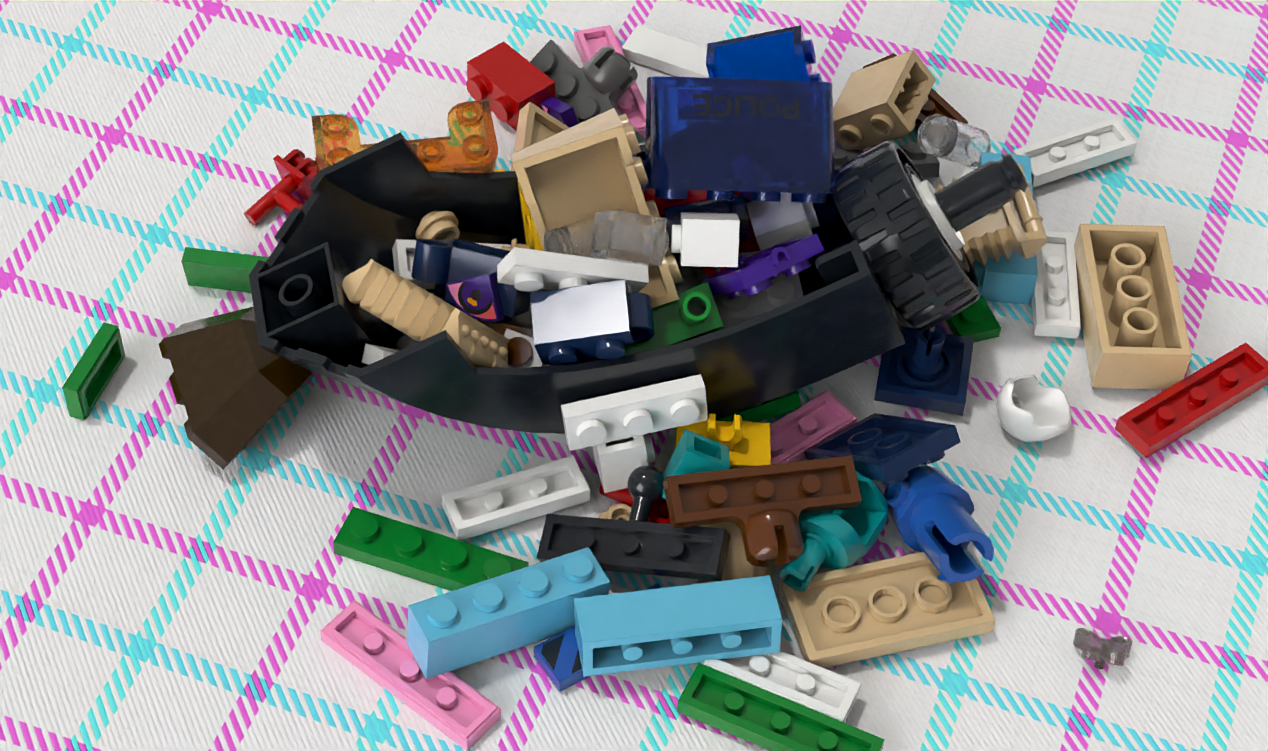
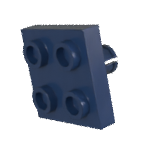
(926, 371)

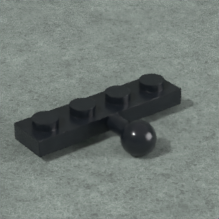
(639, 544)

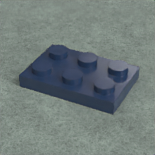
(888, 445)

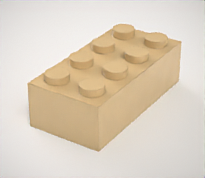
(1130, 307)

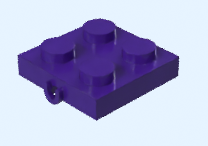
(759, 269)

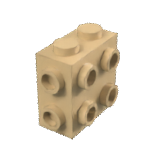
(881, 101)

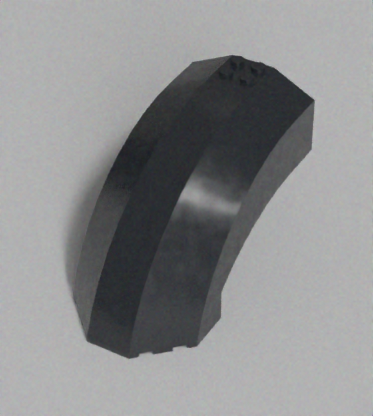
(384, 195)

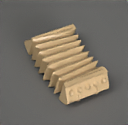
(1008, 228)
(423, 314)

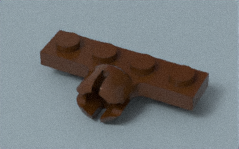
(764, 502)

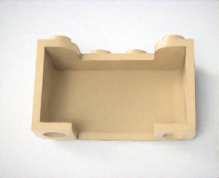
(588, 173)

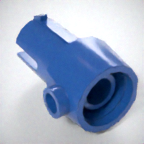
(937, 520)

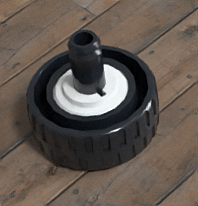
(915, 232)

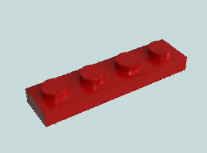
(1194, 400)

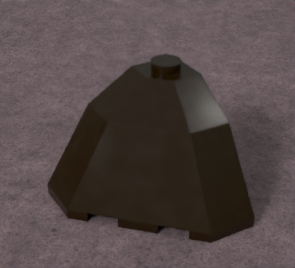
(228, 381)

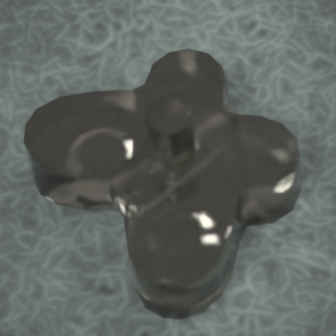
(1111, 650)

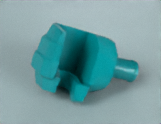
(837, 536)

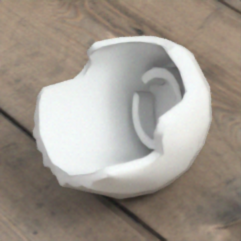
(1032, 410)

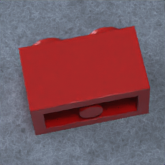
(507, 82)

